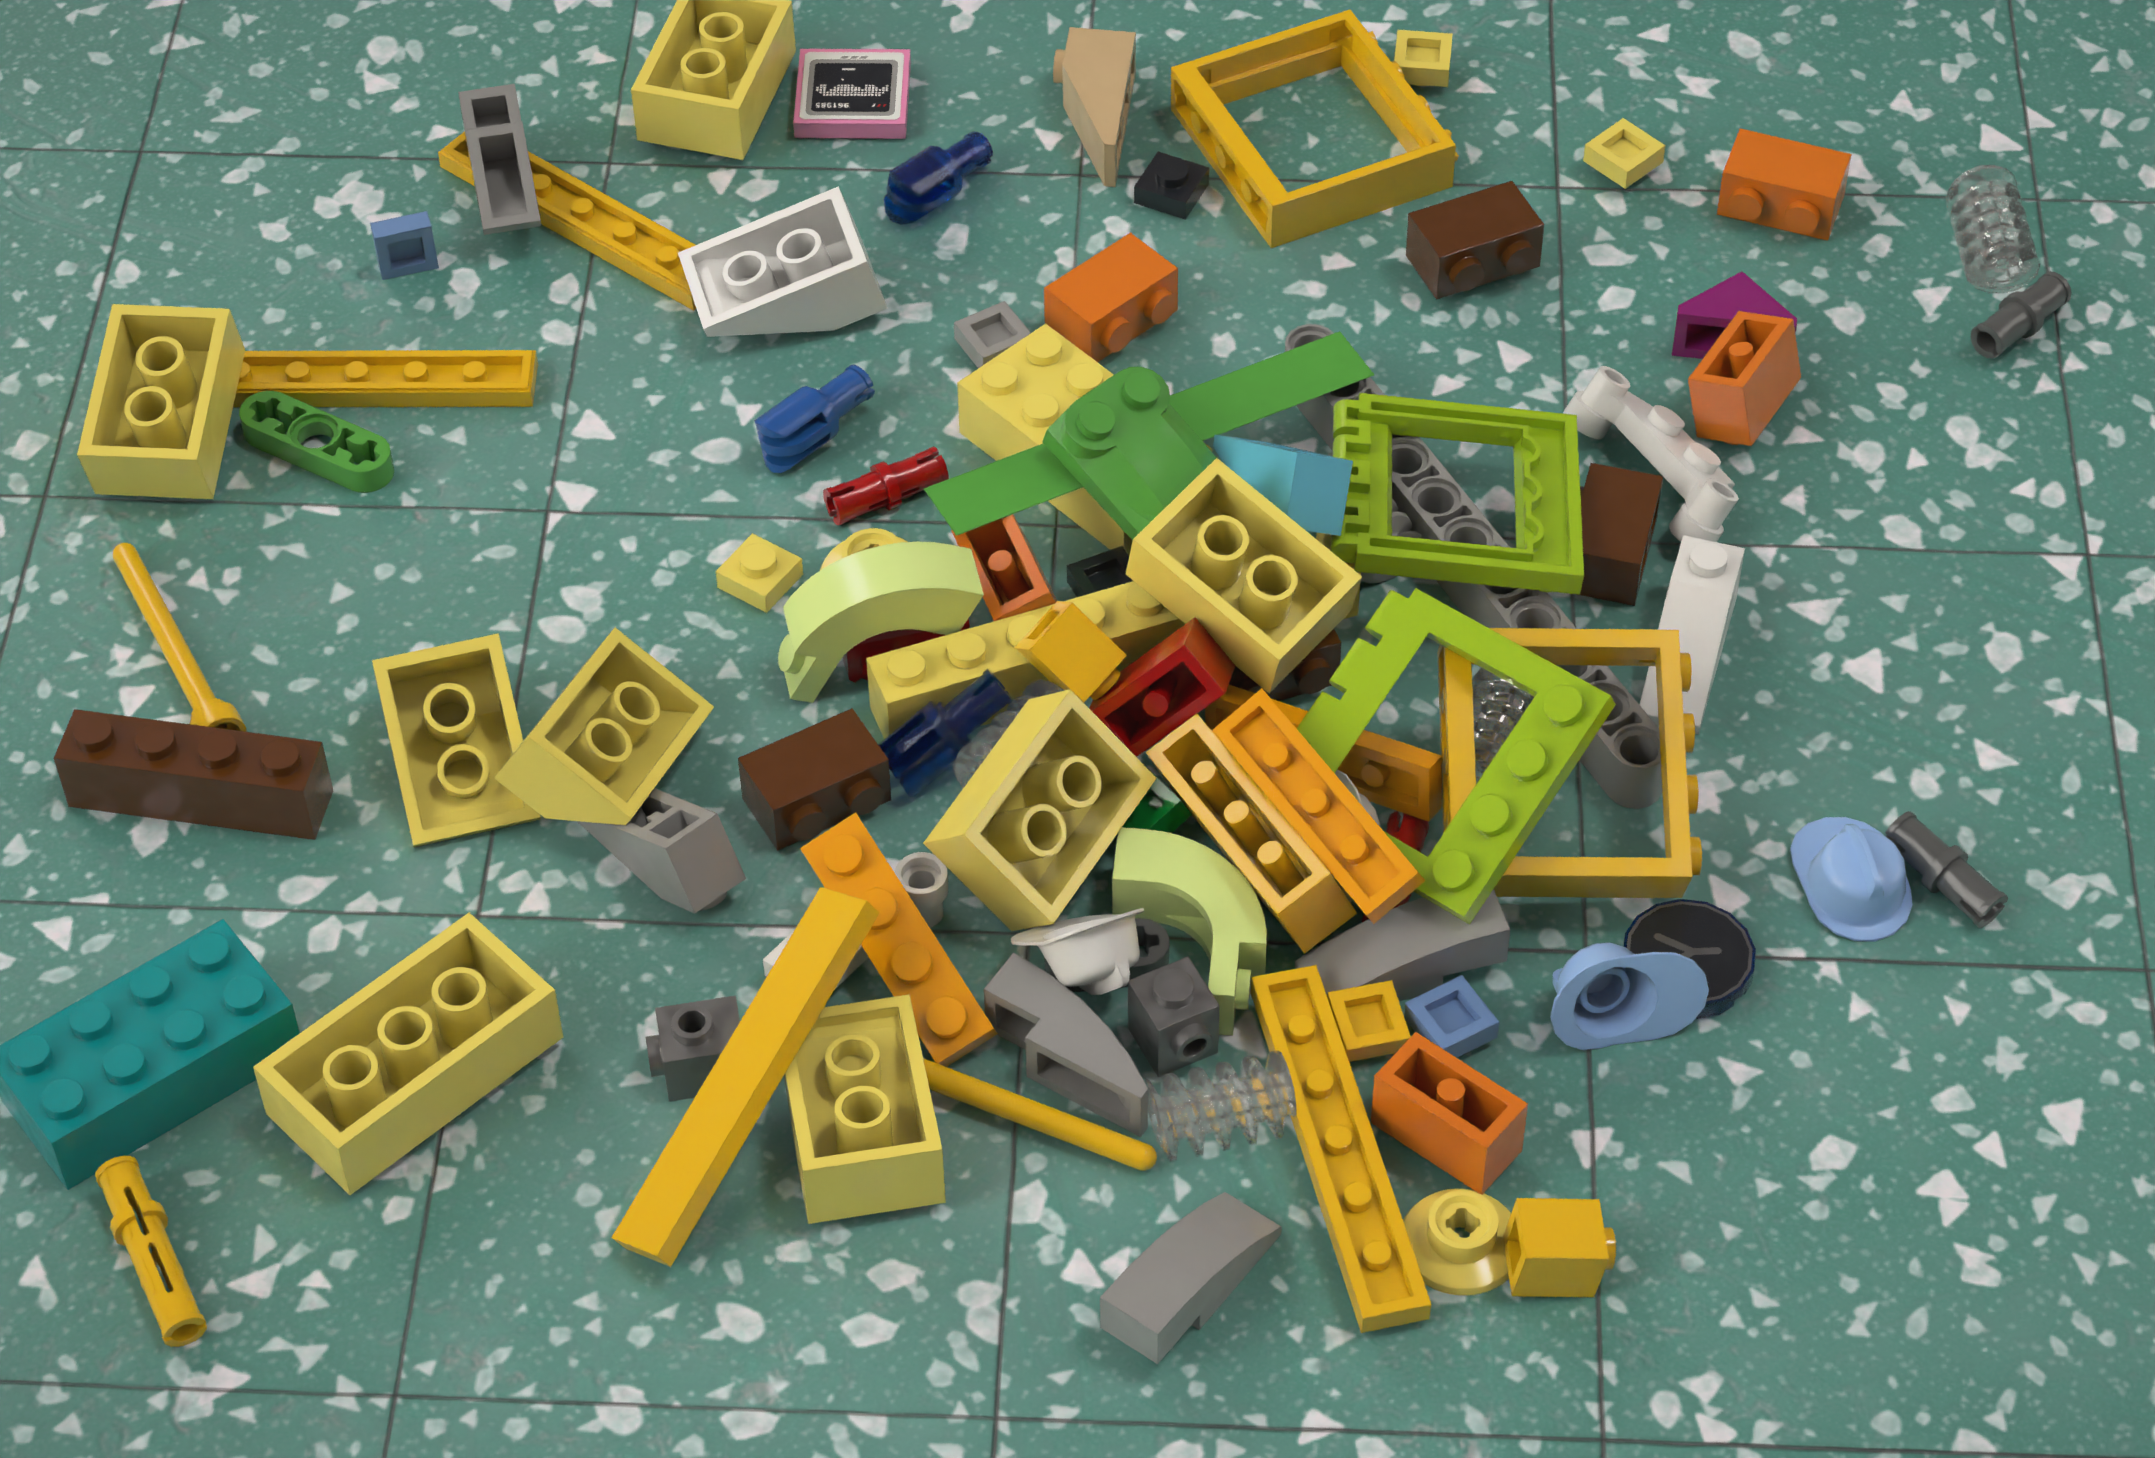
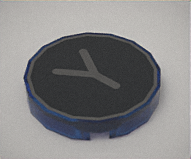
(1705, 935)

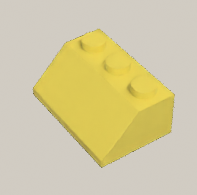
(605, 737)

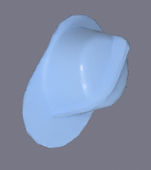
(1852, 878)
(1625, 997)

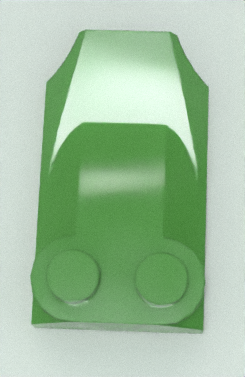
(1129, 447)

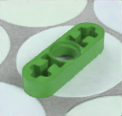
(328, 461)

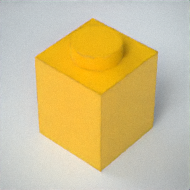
(1072, 652)
(1557, 1247)

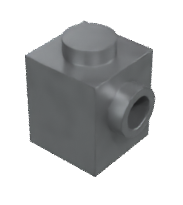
(1173, 1016)
(690, 1042)

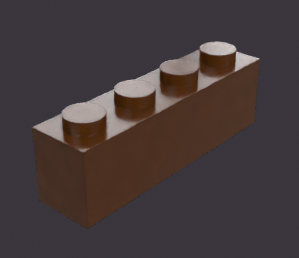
(194, 774)

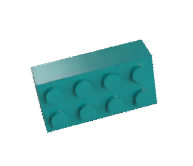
(144, 1052)

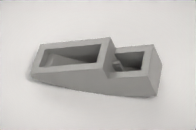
(499, 159)
(1412, 948)
(1066, 1044)
(1185, 1275)

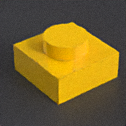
(1369, 1020)

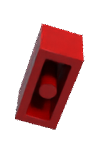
(1165, 687)

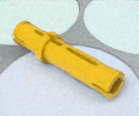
(124, 1191)

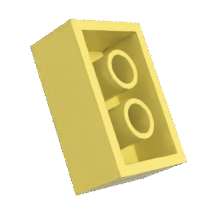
(713, 74)
(161, 401)
(1243, 573)
(1040, 811)

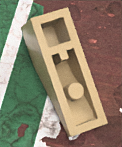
(1098, 91)

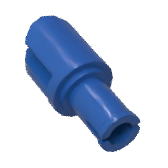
(809, 418)

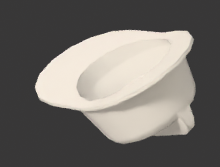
(1088, 950)

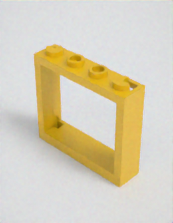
(1338, 40)
(1588, 875)

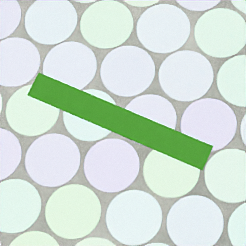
(1207, 408)

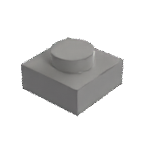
(989, 332)

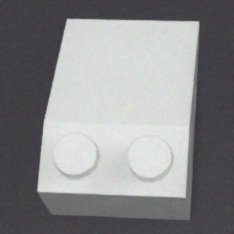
(785, 273)

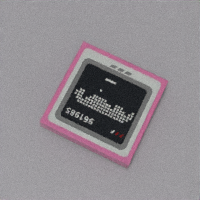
(852, 93)

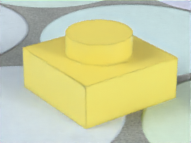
(1424, 57)
(1624, 153)
(759, 572)

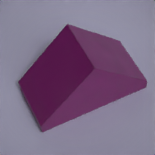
(1709, 313)

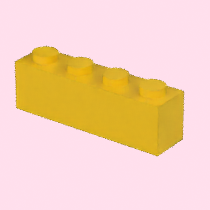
(1251, 833)

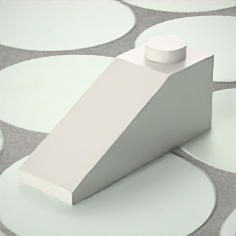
(1701, 608)

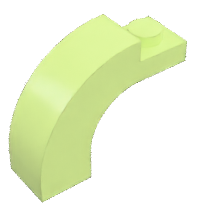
(869, 594)
(1204, 897)

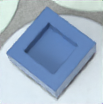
(404, 245)
(1452, 1017)

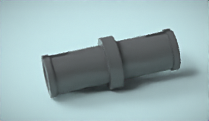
(2020, 315)
(1946, 870)

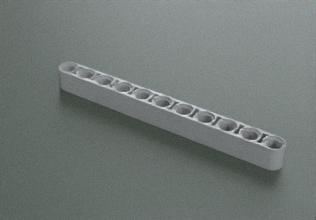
(1627, 746)

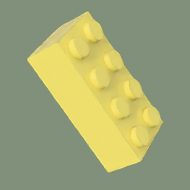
(1016, 400)
(409, 1052)

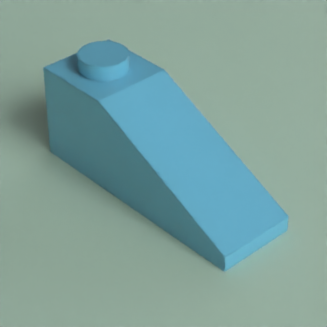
(1297, 481)

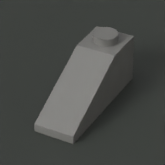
(675, 851)

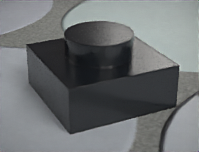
(1171, 185)
(1098, 572)

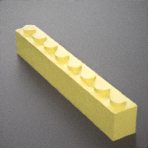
(944, 666)

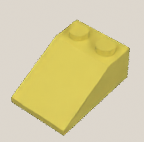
(450, 736)
(864, 1113)

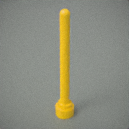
(206, 708)
(1040, 1117)

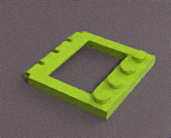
(1545, 489)
(1520, 776)

